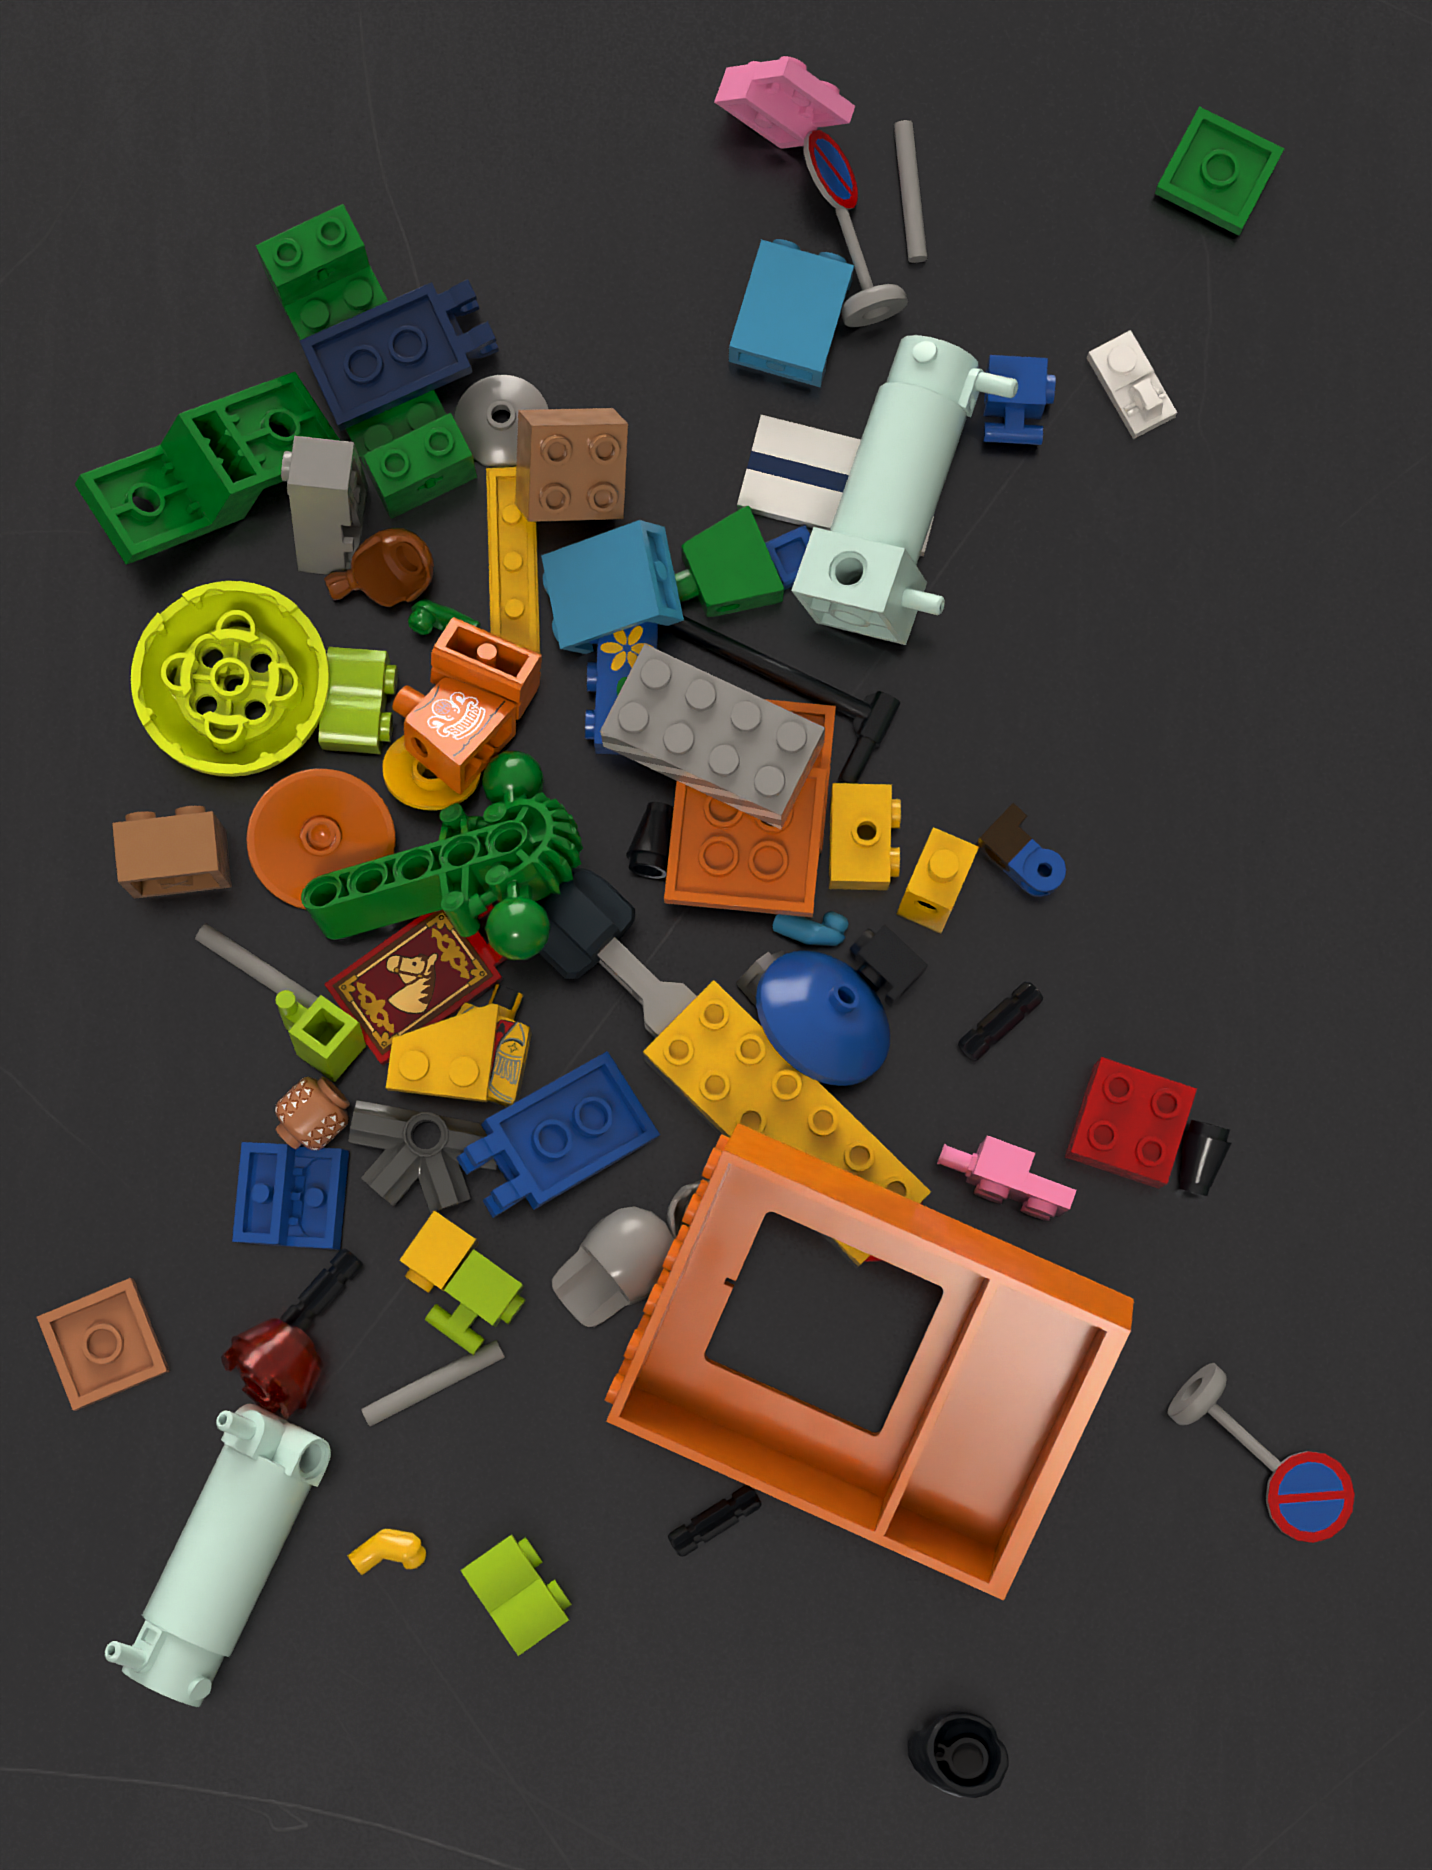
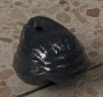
(972, 1757)

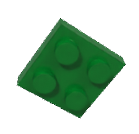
(1219, 171)

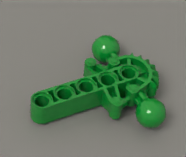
(507, 856)

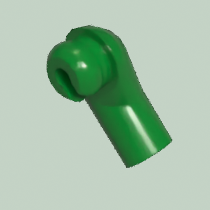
(431, 614)

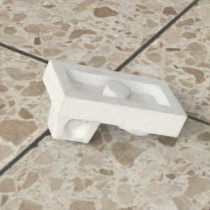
(1131, 384)

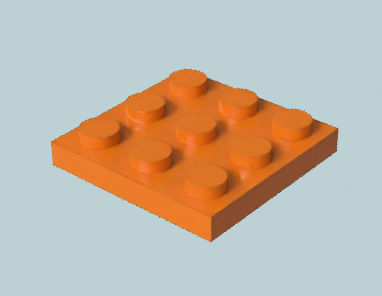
(742, 862)

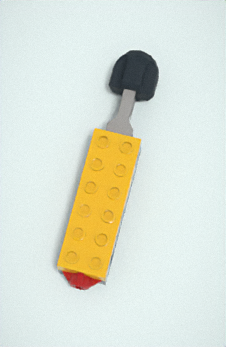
(715, 1049)

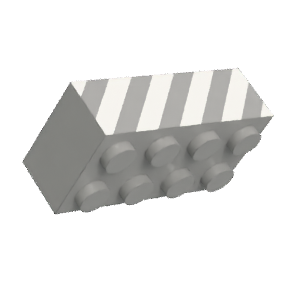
(712, 736)

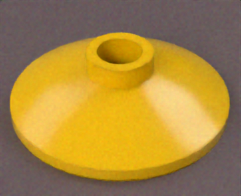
(409, 783)

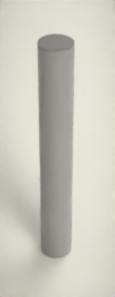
(910, 191)
(252, 964)
(432, 1383)

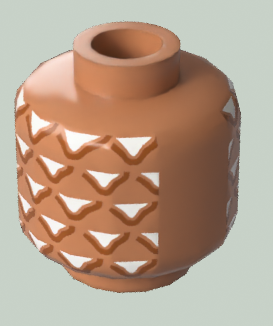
(311, 1113)

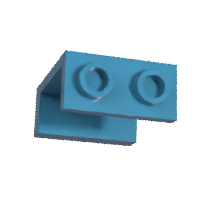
(790, 311)
(611, 584)

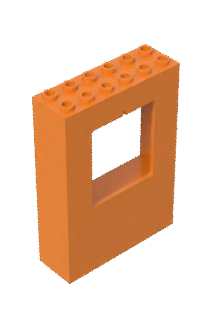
(979, 1415)

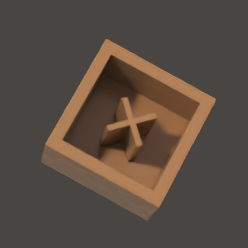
(571, 464)
(171, 853)

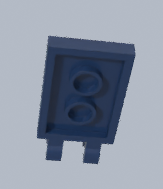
(396, 352)

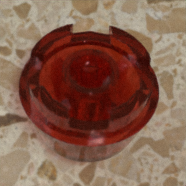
(275, 1365)

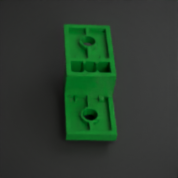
(204, 468)

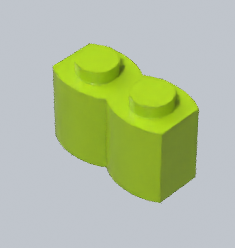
(357, 701)
(516, 1593)

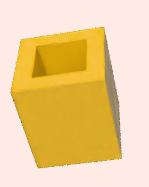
(437, 1253)

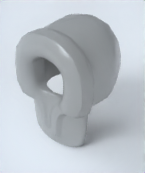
(614, 1265)

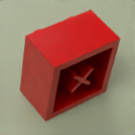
(1131, 1123)

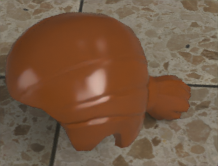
(387, 568)

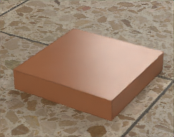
(103, 1344)

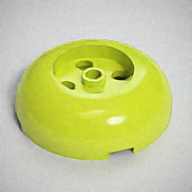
(240, 623)

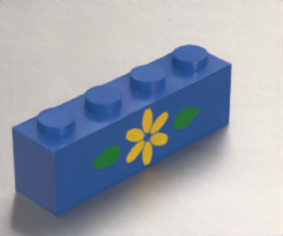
(607, 676)

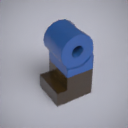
(1020, 857)

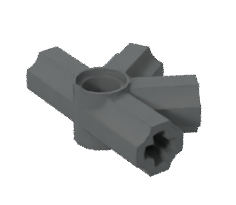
(404, 1162)

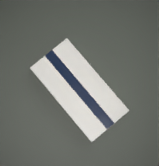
(798, 473)

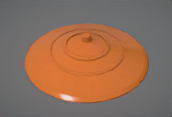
(315, 827)

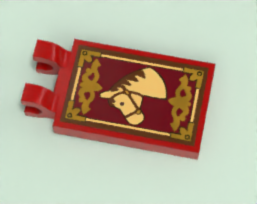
(415, 980)

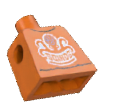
(455, 729)

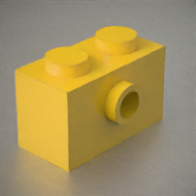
(862, 836)

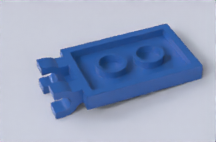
(561, 1135)

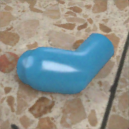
(809, 932)

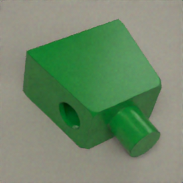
(729, 567)

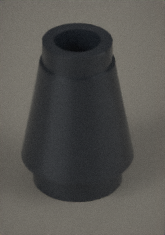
(651, 842)
(1202, 1156)

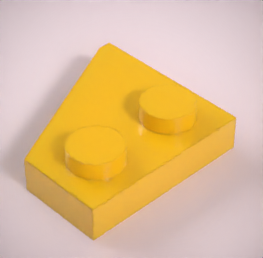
(446, 1057)

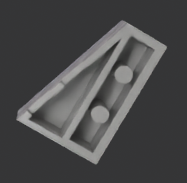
(325, 502)

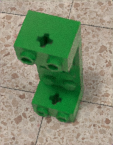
(409, 449)

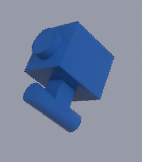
(1033, 393)

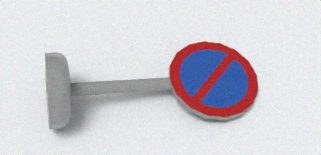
(838, 186)
(1307, 1492)

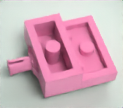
(782, 100)
(1003, 1173)

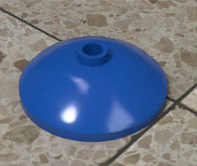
(823, 1017)

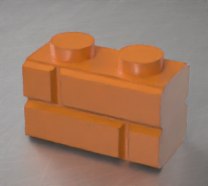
(486, 663)

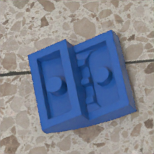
(290, 1196)

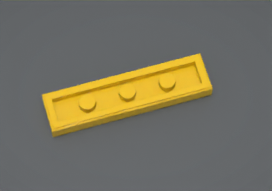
(511, 564)

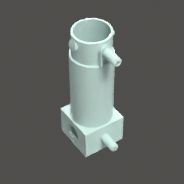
(865, 567)

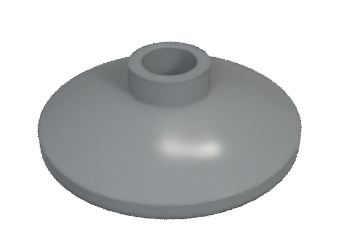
(489, 441)

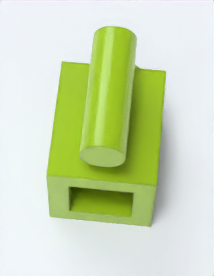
(321, 1034)
(483, 1292)

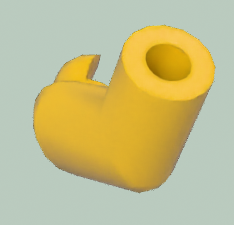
(389, 1545)

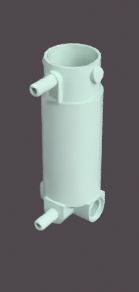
(223, 1553)

